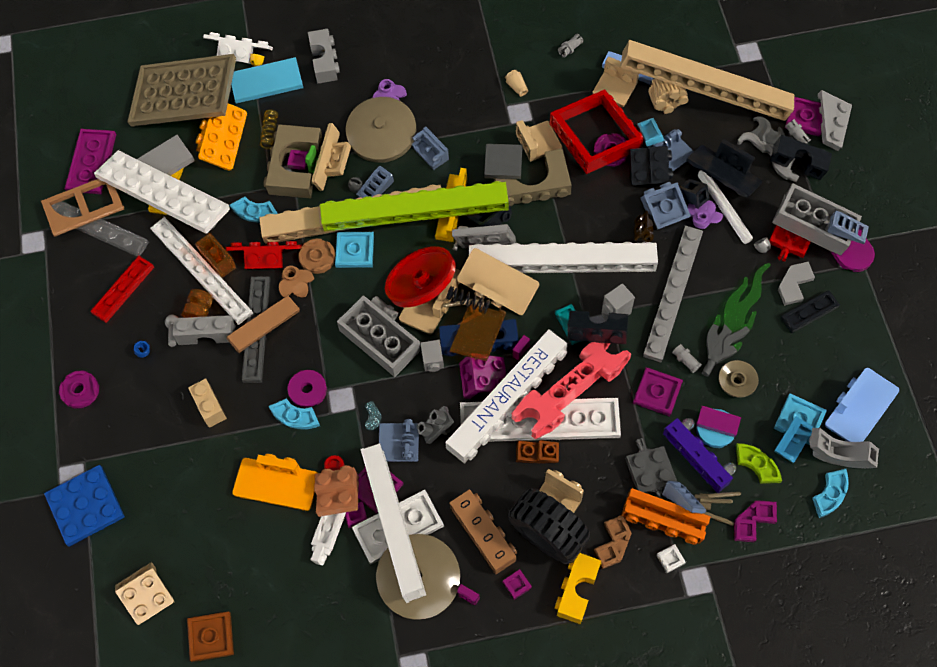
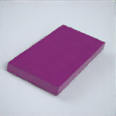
(91, 152)

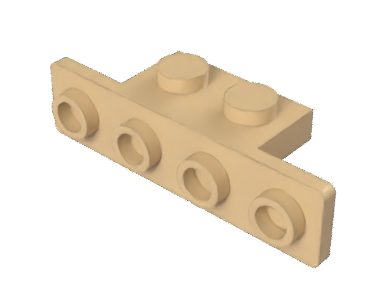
(331, 157)

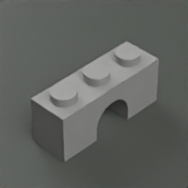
(324, 67)
(188, 330)

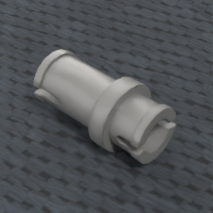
(569, 46)
(797, 132)
(388, 309)
(685, 356)

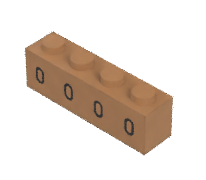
(483, 532)

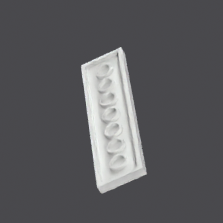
(162, 191)
(582, 420)

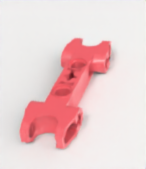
(548, 408)

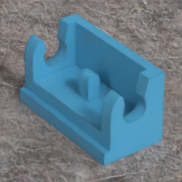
(794, 439)

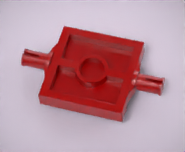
(788, 243)

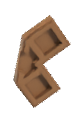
(613, 551)

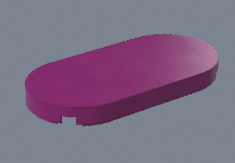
(857, 256)

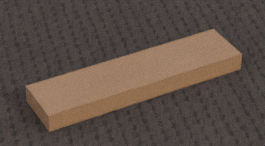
(263, 324)

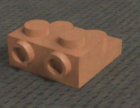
(336, 491)

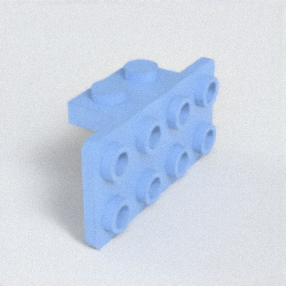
(861, 406)

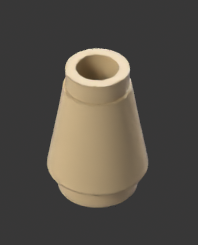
(516, 82)

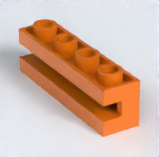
(665, 516)

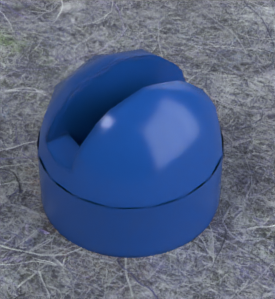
(145, 348)

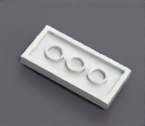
(419, 518)

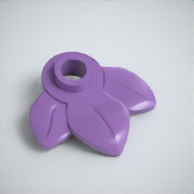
(393, 91)
(704, 215)

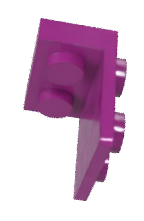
(481, 375)

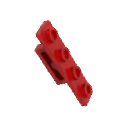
(263, 255)

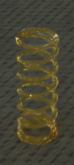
(268, 128)

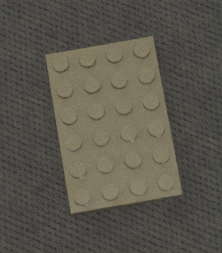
(182, 90)

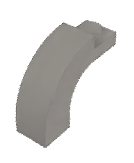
(843, 452)

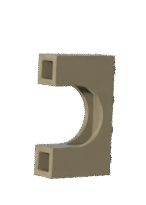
(284, 182)
(555, 185)

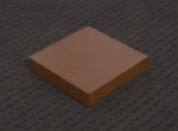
(210, 636)

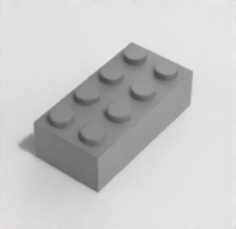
(810, 217)
(379, 336)

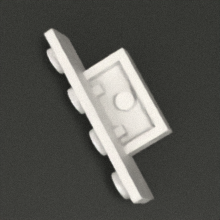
(241, 49)

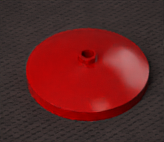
(420, 277)

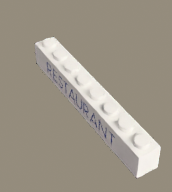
(506, 396)

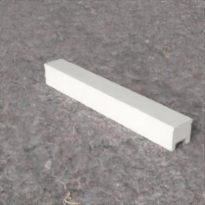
(393, 523)

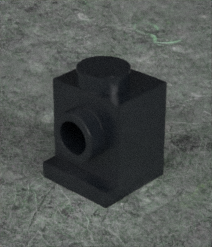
(695, 192)

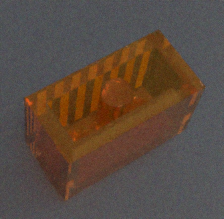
(215, 255)

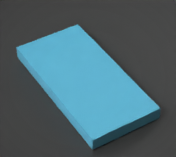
(266, 80)

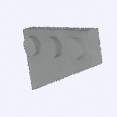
(835, 119)

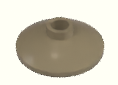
(744, 373)

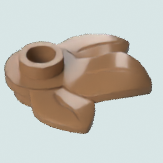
(295, 284)

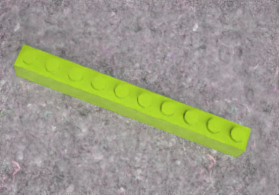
(414, 206)

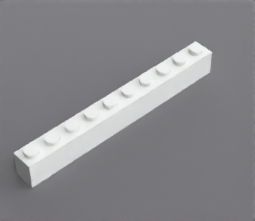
(575, 257)

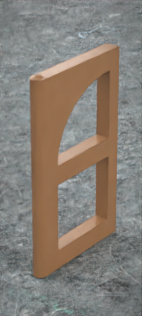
(61, 224)

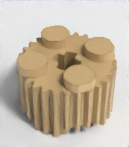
(667, 96)

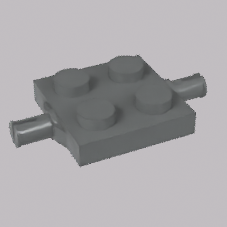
(650, 469)

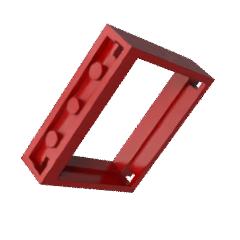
(576, 148)

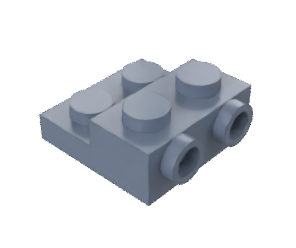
(665, 205)

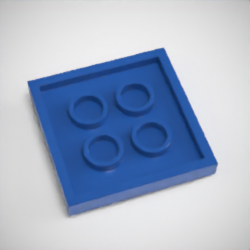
(84, 505)

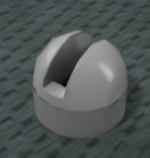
(763, 245)

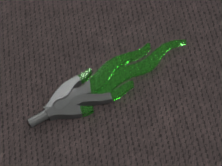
(734, 329)

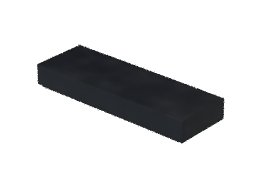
(810, 311)

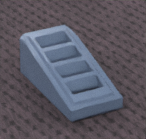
(376, 176)
(839, 217)
(680, 495)

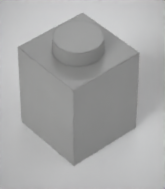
(432, 355)

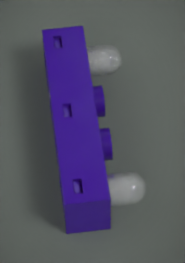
(697, 455)

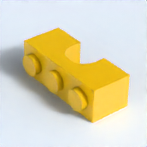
(571, 605)

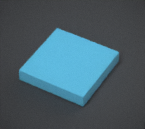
(354, 249)
(801, 408)

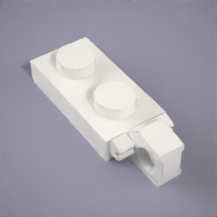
(326, 536)

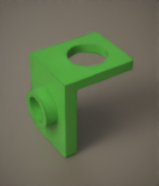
(311, 159)

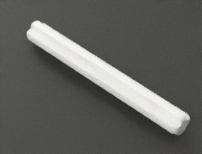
(726, 208)

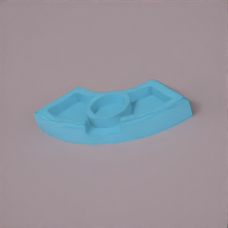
(252, 211)
(293, 416)
(833, 493)

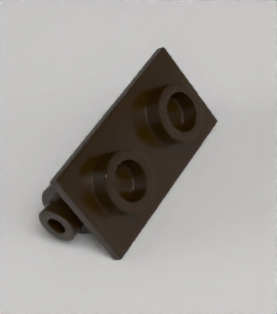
(644, 228)

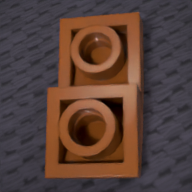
(537, 452)

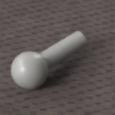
(169, 324)

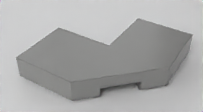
(789, 287)

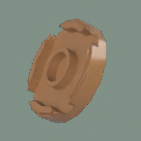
(317, 256)

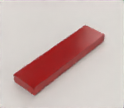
(122, 289)

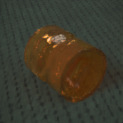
(198, 304)

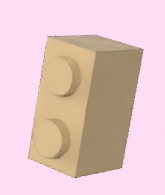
(207, 403)

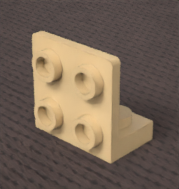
(617, 81)
(537, 139)
(562, 490)
(143, 594)

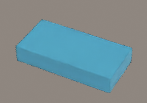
(650, 132)

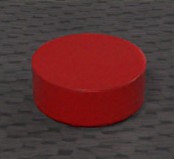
(334, 463)

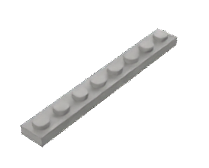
(673, 294)

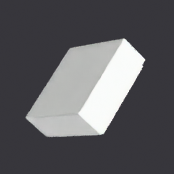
(670, 558)

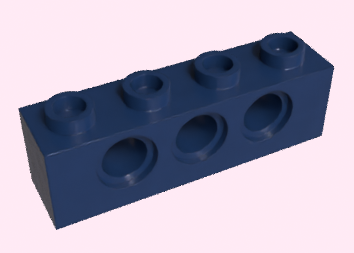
(507, 330)

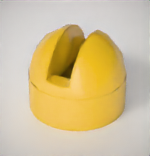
(256, 60)

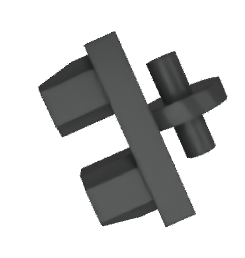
(435, 426)

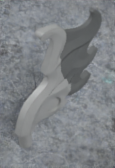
(764, 139)

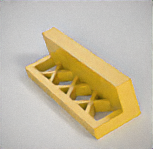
(447, 224)

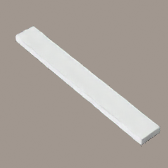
(202, 271)

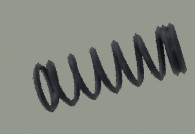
(450, 294)

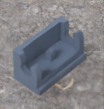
(430, 148)

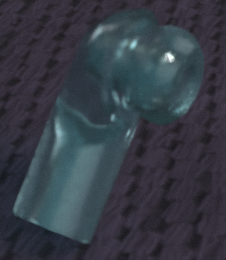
(374, 417)

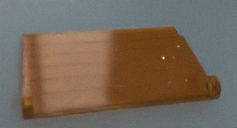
(477, 333)

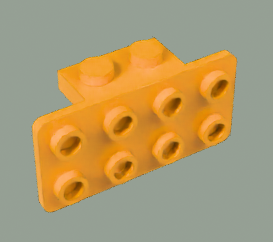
(221, 137)
(275, 482)

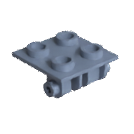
(679, 148)
(399, 441)

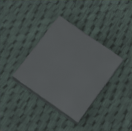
(503, 161)

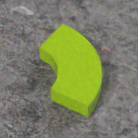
(759, 462)

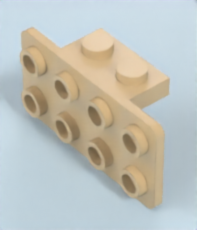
(498, 282)
(428, 315)

